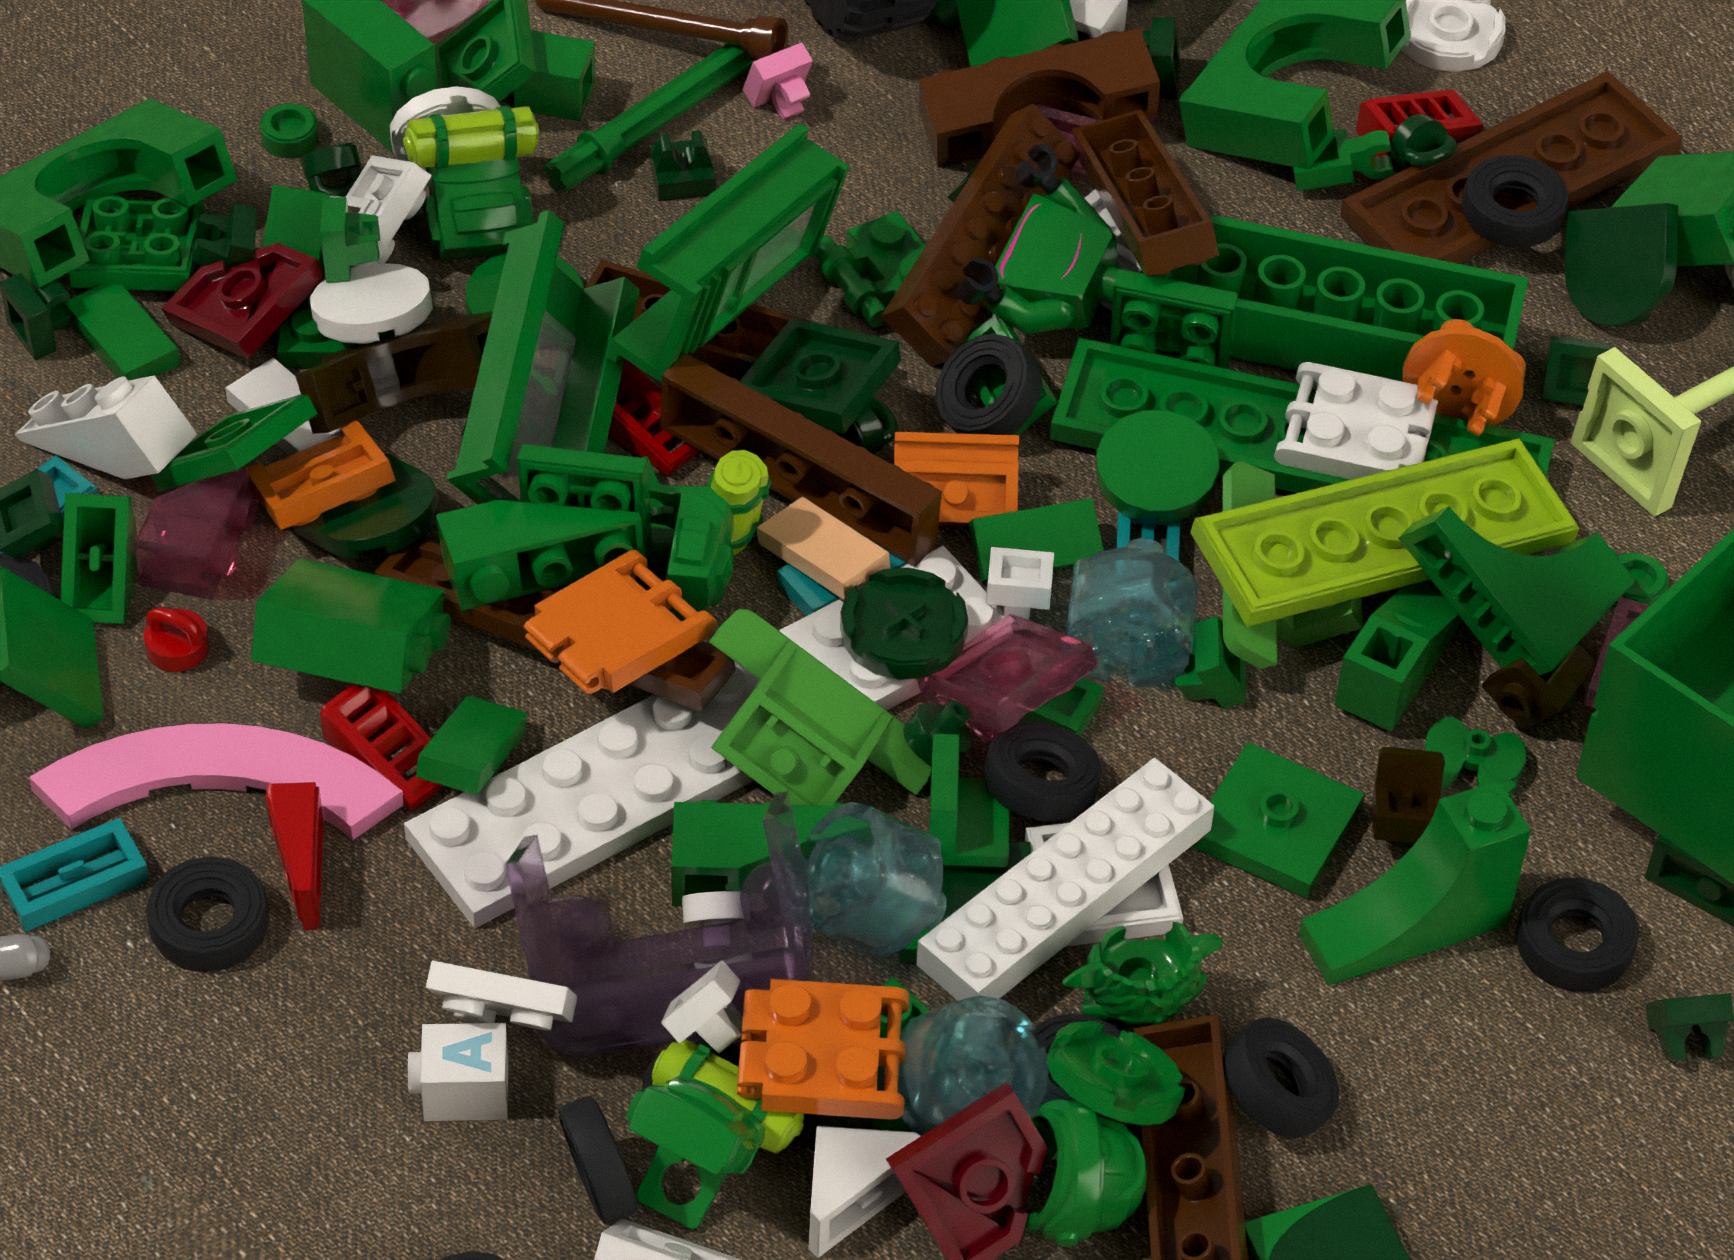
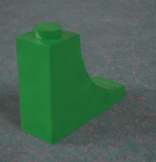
(1515, 600)
(1441, 892)

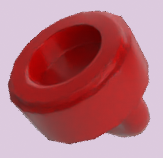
(175, 639)

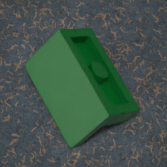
(964, 812)

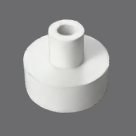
(711, 908)

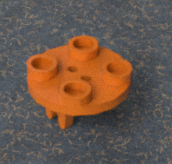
(1443, 361)

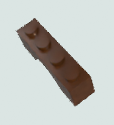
(1096, 75)

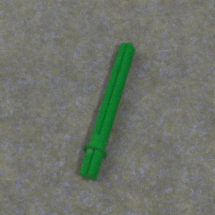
(598, 149)

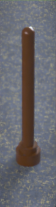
(755, 36)

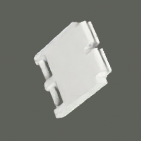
(1355, 423)

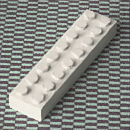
(1065, 884)

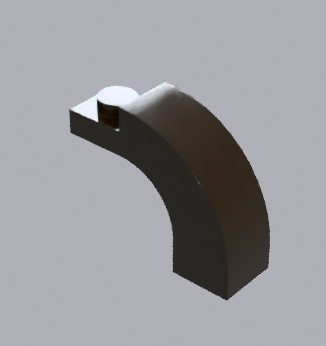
(394, 370)

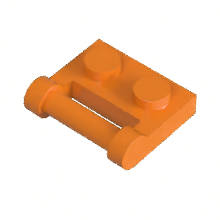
(321, 477)

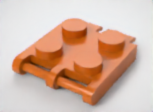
(613, 628)
(821, 1048)

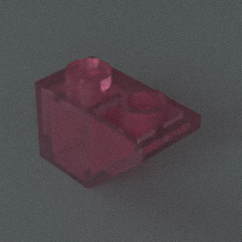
(195, 534)

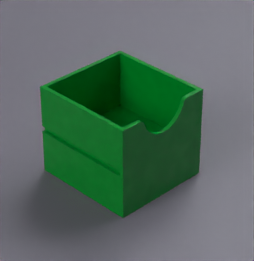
(1668, 715)

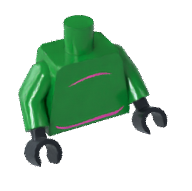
(1055, 261)

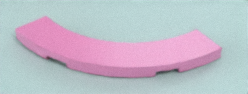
(214, 758)

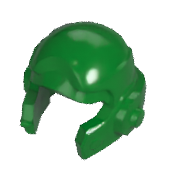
(1096, 1176)

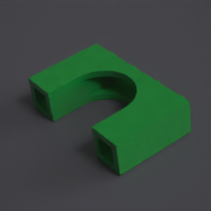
(1285, 123)
(135, 150)

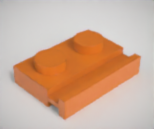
(970, 469)

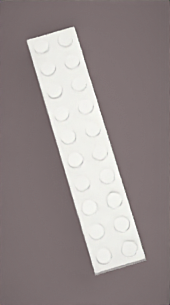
(628, 770)

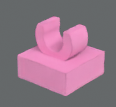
(780, 80)

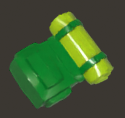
(473, 177)
(711, 525)
(701, 1119)

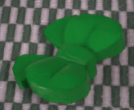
(1492, 757)

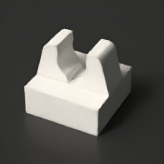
(1020, 580)
(707, 1009)

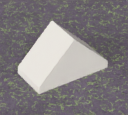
(851, 1181)

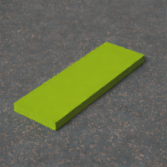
(1345, 535)

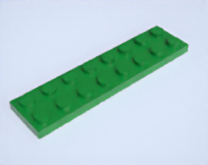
(1235, 407)

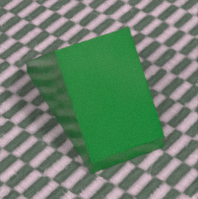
(99, 555)

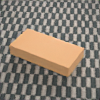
(822, 547)

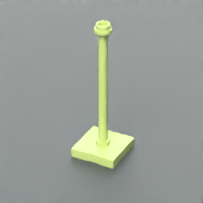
(1640, 429)

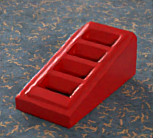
(1390, 111)
(645, 397)
(362, 712)
(298, 833)

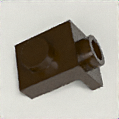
(1535, 697)
(1405, 794)

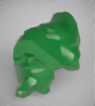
(1143, 979)

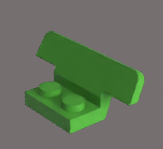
(1258, 643)
(804, 722)

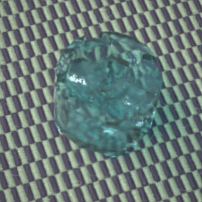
(1134, 612)
(873, 879)
(963, 1055)

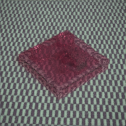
(1009, 673)

